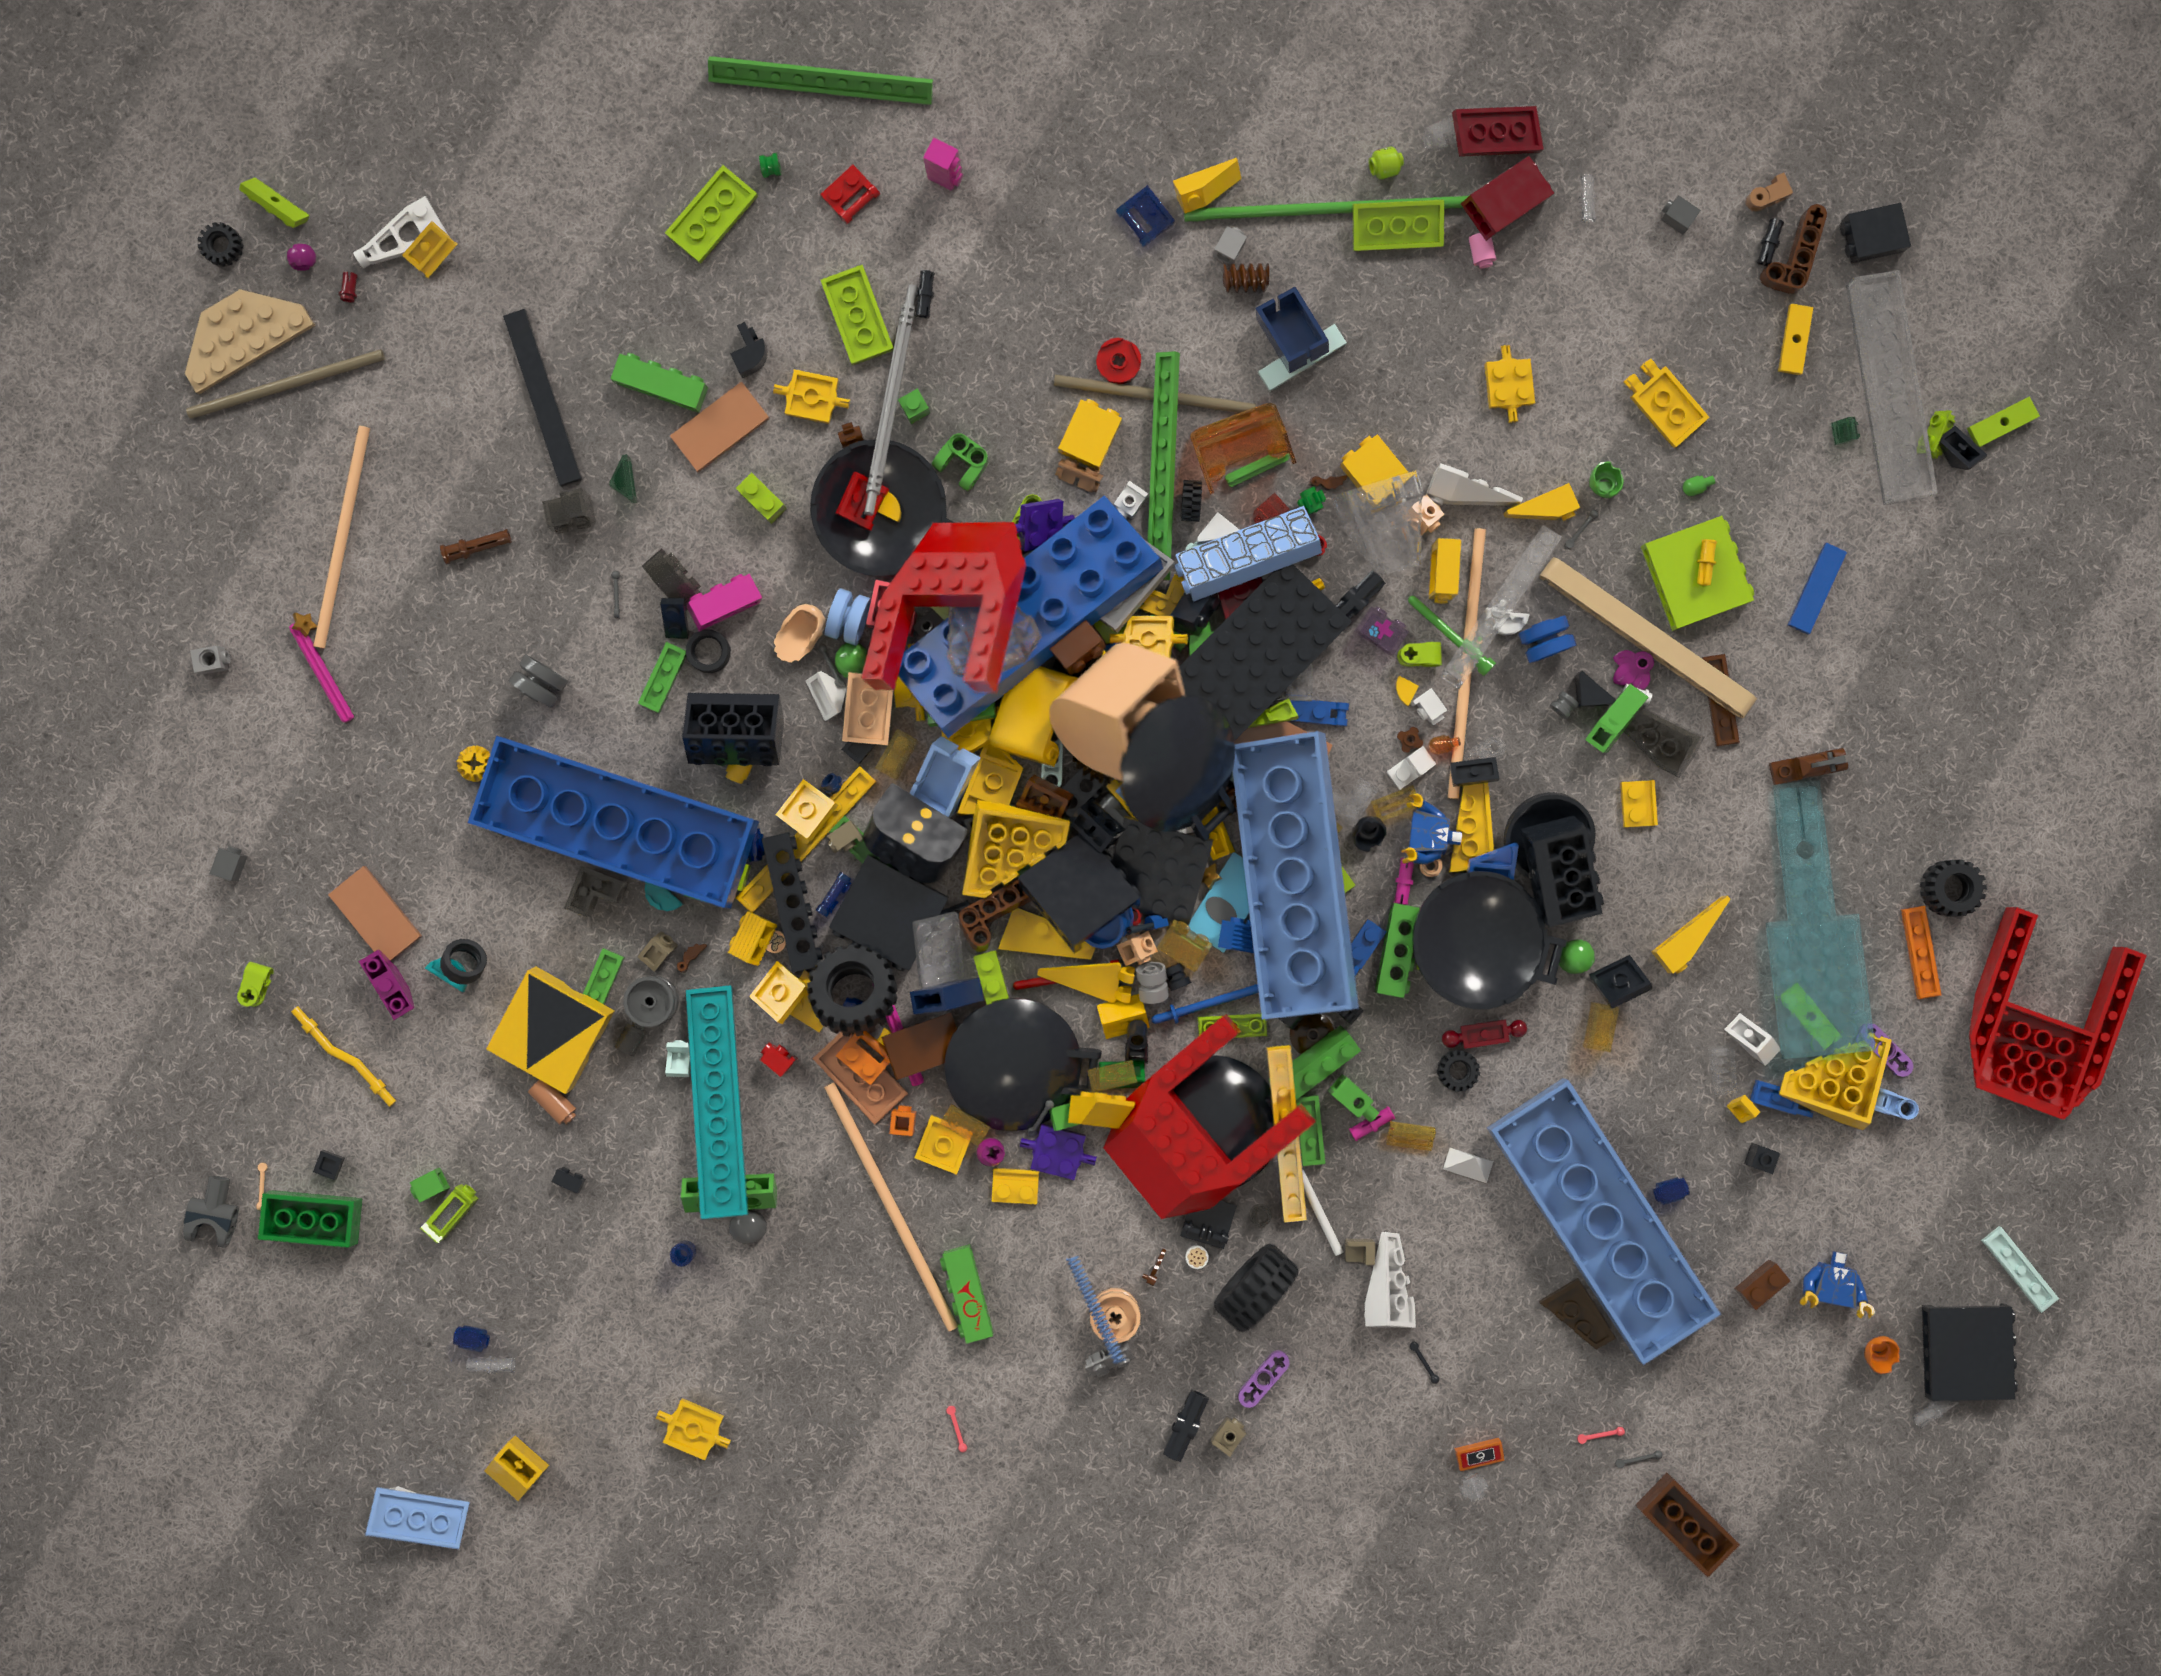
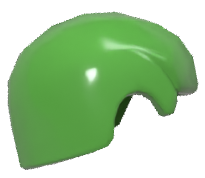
(1606, 471)
(850, 659)
(1577, 957)

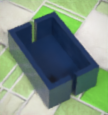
(1292, 330)

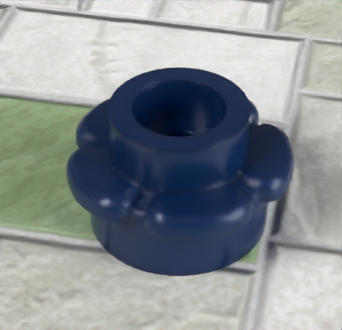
(831, 783)

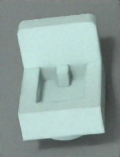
(678, 1059)

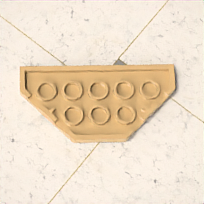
(240, 333)

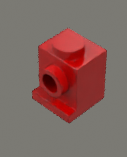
(777, 1058)

